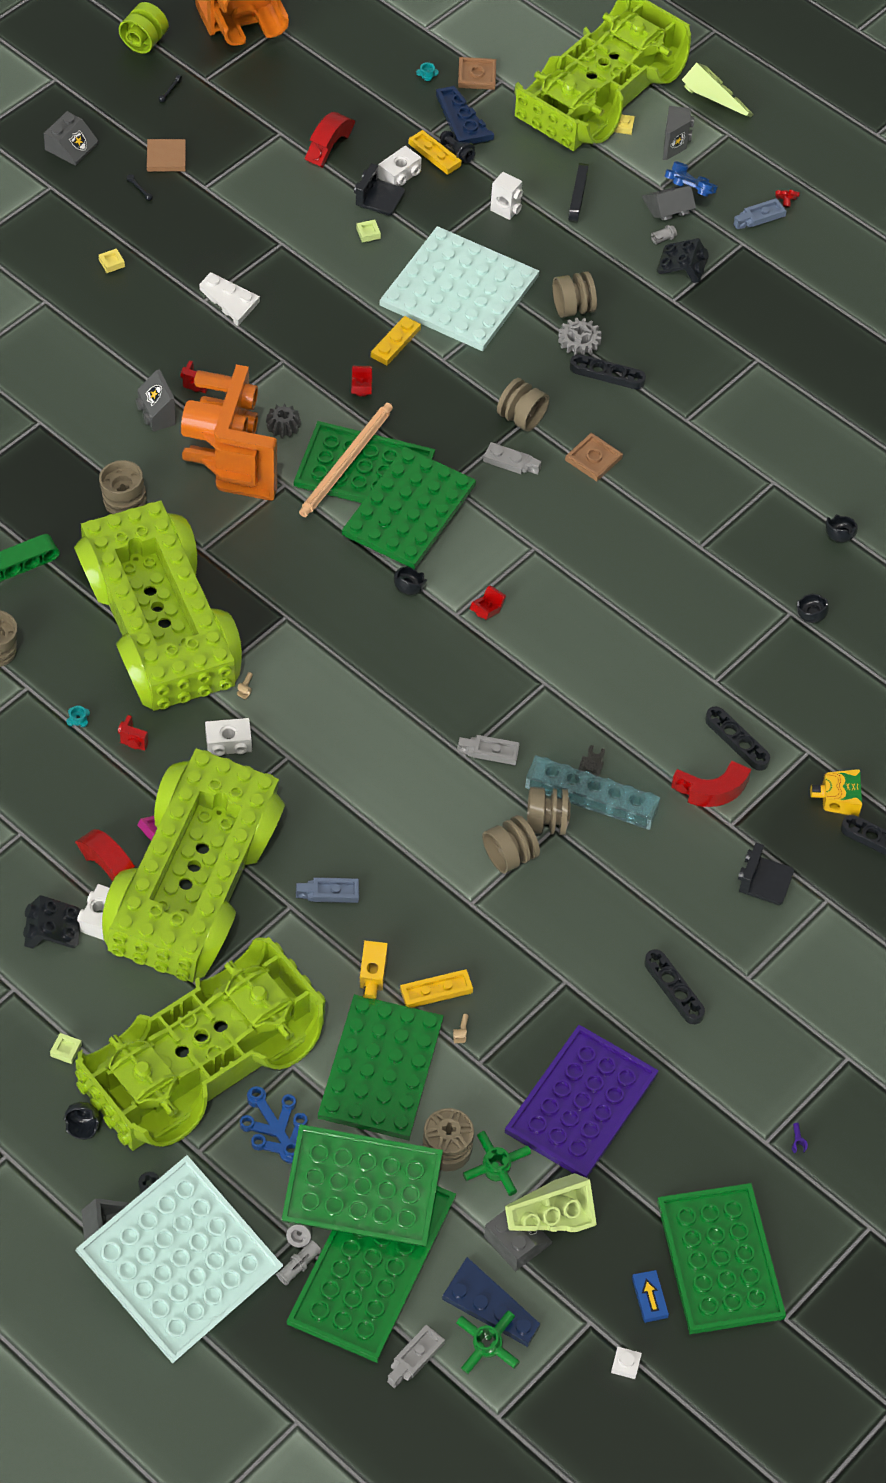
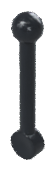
(162, 98)
(130, 178)

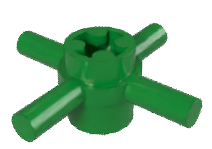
(490, 1165)
(495, 1347)

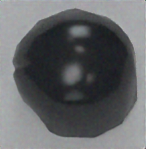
(841, 528)
(409, 580)
(812, 608)
(82, 1120)

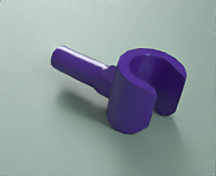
(798, 1139)

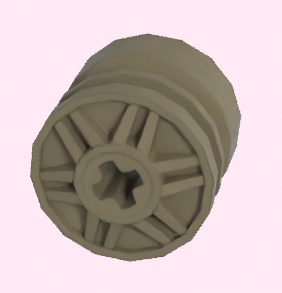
(574, 294)
(523, 404)
(122, 486)
(8, 638)
(548, 810)
(511, 844)
(455, 1147)

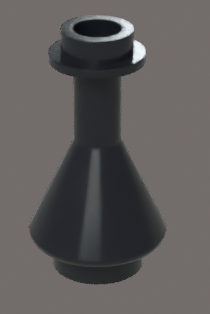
(463, 150)

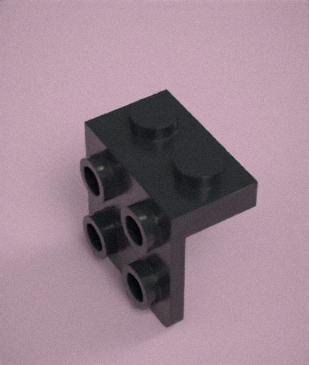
(377, 194)
(684, 255)
(764, 877)
(51, 921)

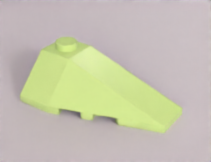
(706, 83)
(555, 1207)

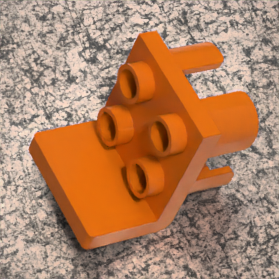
(232, 14)
(241, 459)

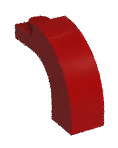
(326, 134)
(714, 791)
(104, 851)

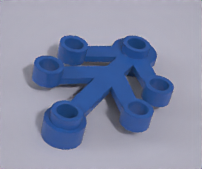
(680, 176)
(274, 1127)

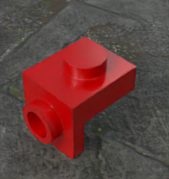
(188, 375)
(361, 380)
(489, 604)
(132, 736)

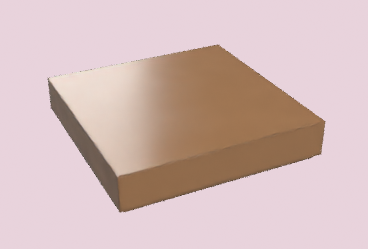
(477, 73)
(166, 155)
(594, 457)

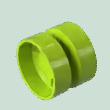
(143, 27)

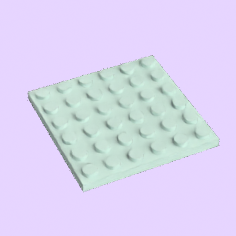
(459, 288)
(179, 1258)

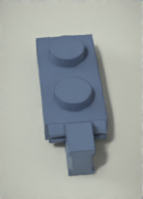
(759, 214)
(329, 890)

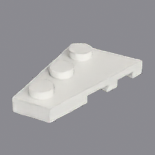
(230, 297)

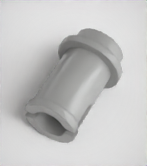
(668, 232)

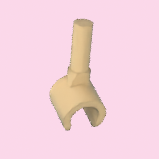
(245, 691)
(459, 1035)

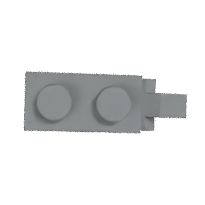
(511, 459)
(489, 749)
(415, 1355)

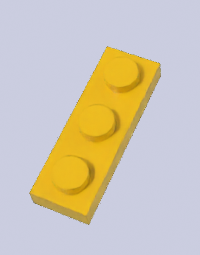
(435, 152)
(395, 340)
(436, 989)

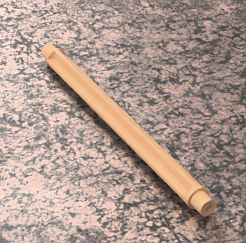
(345, 460)

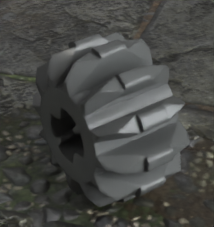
(283, 421)

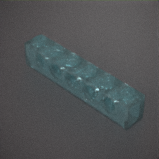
(597, 801)

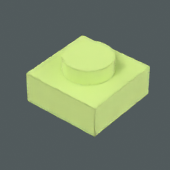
(368, 231)
(66, 1048)

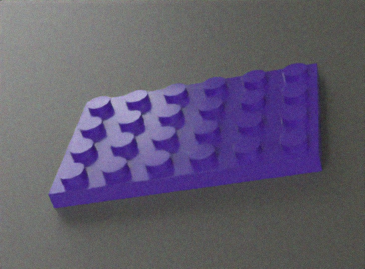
(581, 1102)

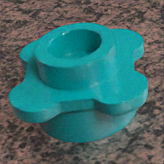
(427, 71)
(78, 711)

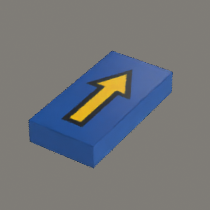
(650, 1296)

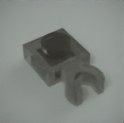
(593, 762)

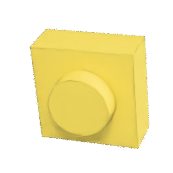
(625, 124)
(111, 260)

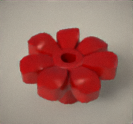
(787, 196)

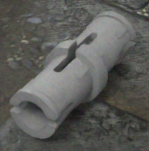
(310, 1251)

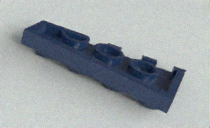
(462, 118)
(488, 1302)

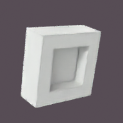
(626, 1362)

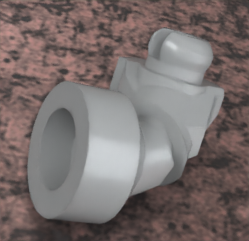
(298, 1235)

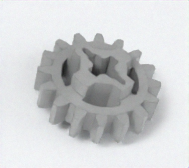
(579, 336)

